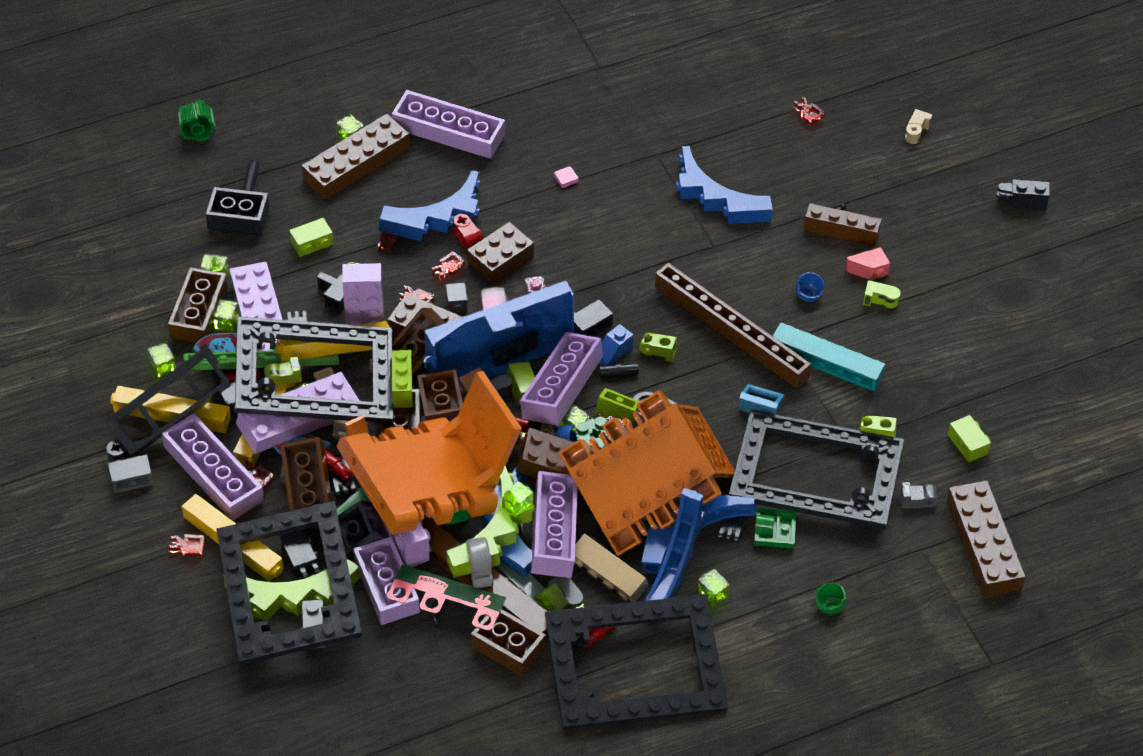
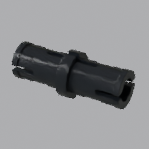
(619, 370)

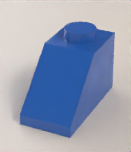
(616, 345)

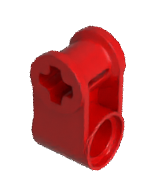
(466, 231)

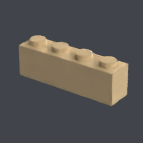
(610, 569)

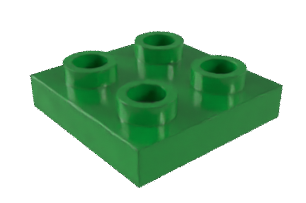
(775, 528)

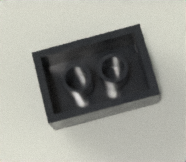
(237, 211)

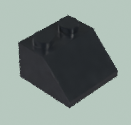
(360, 526)

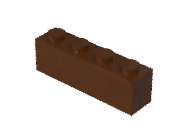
(842, 225)

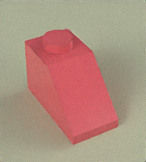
(869, 264)

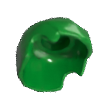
(830, 598)

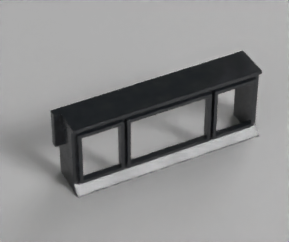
(180, 371)

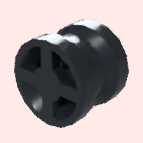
(112, 449)

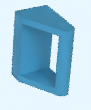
(749, 402)

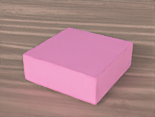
(566, 177)

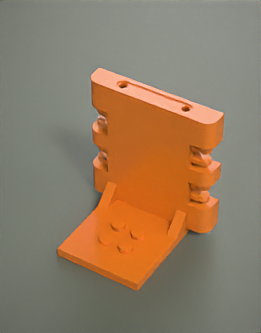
(438, 463)
(646, 468)

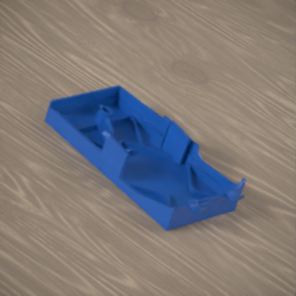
(469, 340)

